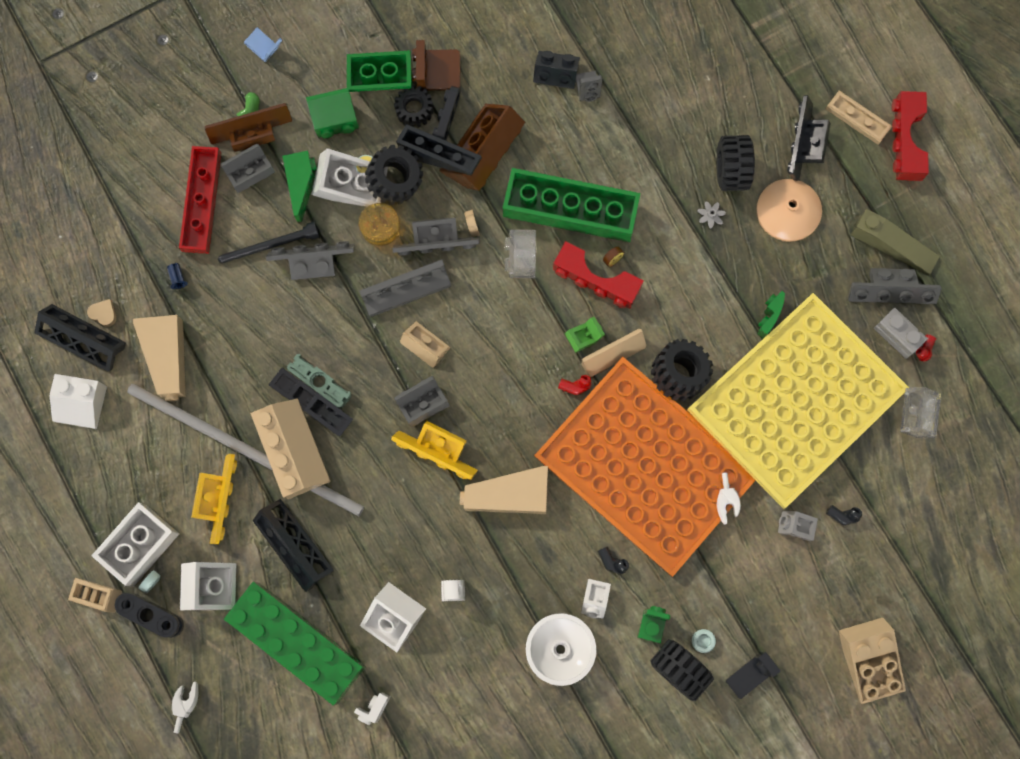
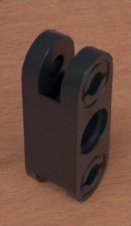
(137, 612)

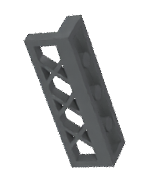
(405, 288)

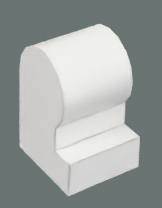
(453, 590)

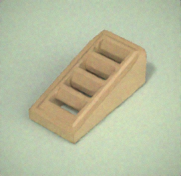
(107, 598)

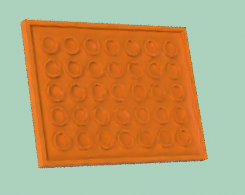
(644, 465)

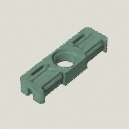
(307, 373)

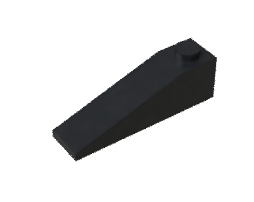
(437, 151)

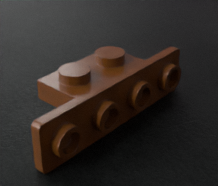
(249, 128)

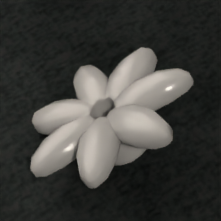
(711, 217)

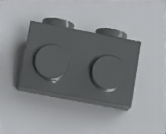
(247, 168)
(421, 401)

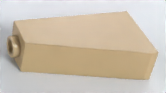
(164, 353)
(509, 493)

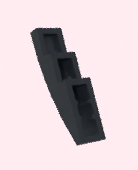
(311, 402)

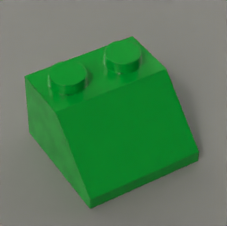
(332, 113)

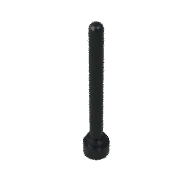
(309, 231)

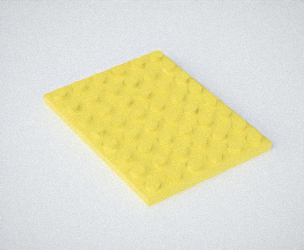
(798, 400)

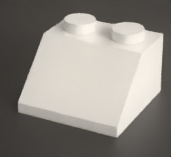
(76, 401)
(208, 586)
(392, 616)

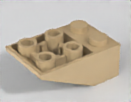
(873, 660)

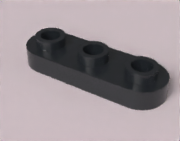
(447, 114)

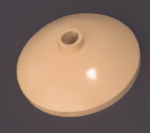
(784, 221)

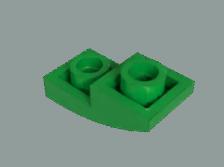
(773, 310)

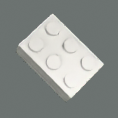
(135, 544)

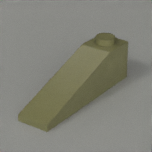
(894, 241)

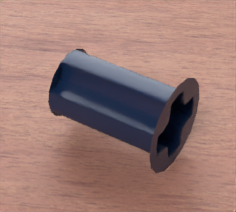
(176, 276)

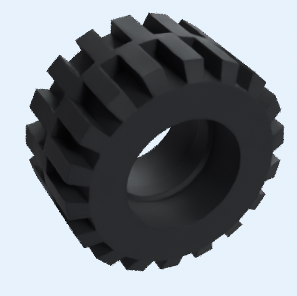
(404, 163)
(735, 163)
(692, 359)
(682, 670)

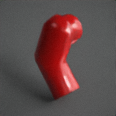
(924, 352)
(577, 387)

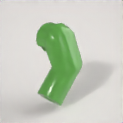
(251, 105)

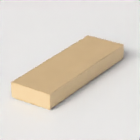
(858, 117)

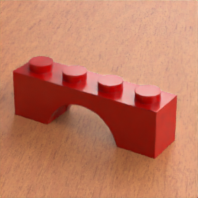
(910, 161)
(621, 288)

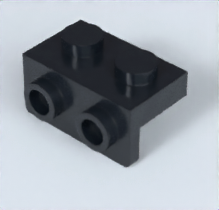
(556, 69)

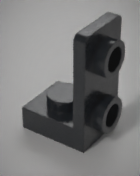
(752, 674)

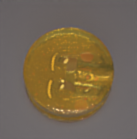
(379, 224)

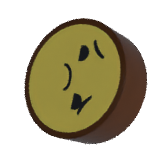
(613, 256)

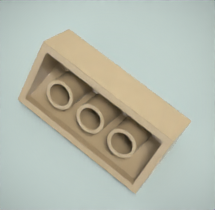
(290, 448)

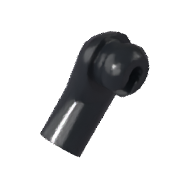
(845, 517)
(613, 564)

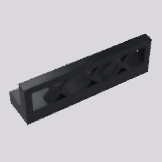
(78, 331)
(287, 546)

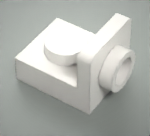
(595, 599)
(377, 707)

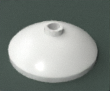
(578, 654)

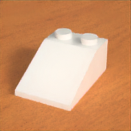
(340, 182)

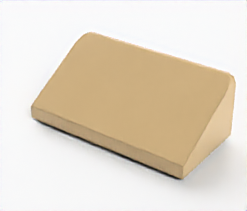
(424, 344)

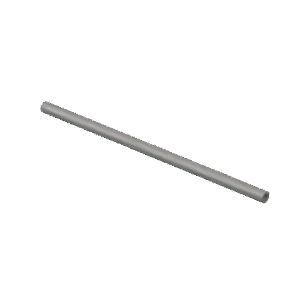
(234, 443)

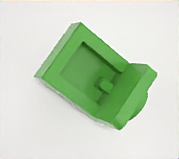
(585, 335)

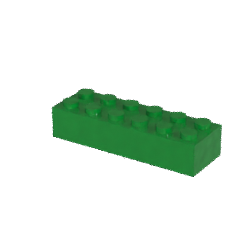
(571, 204)
(294, 643)

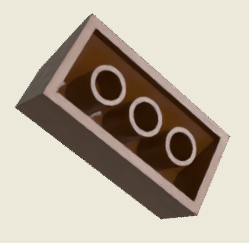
(489, 137)

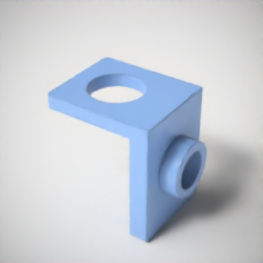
(262, 44)

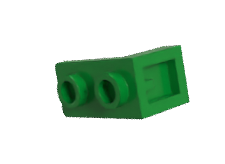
(653, 624)

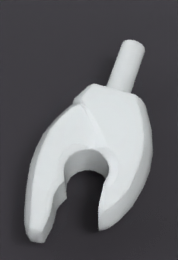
(725, 497)
(183, 708)

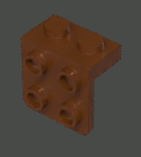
(435, 68)

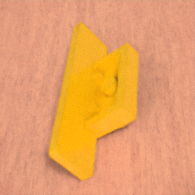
(438, 446)
(212, 498)

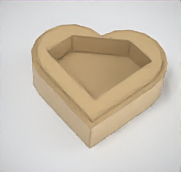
(471, 222)
(103, 313)

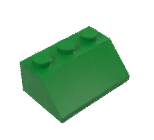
(379, 71)

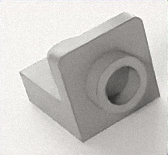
(797, 525)

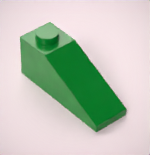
(300, 180)

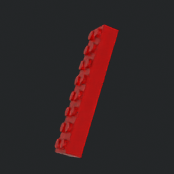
(200, 200)

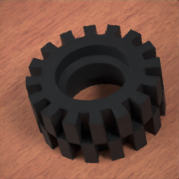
(414, 95)

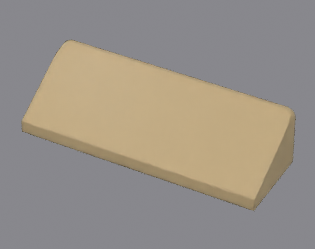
(612, 353)

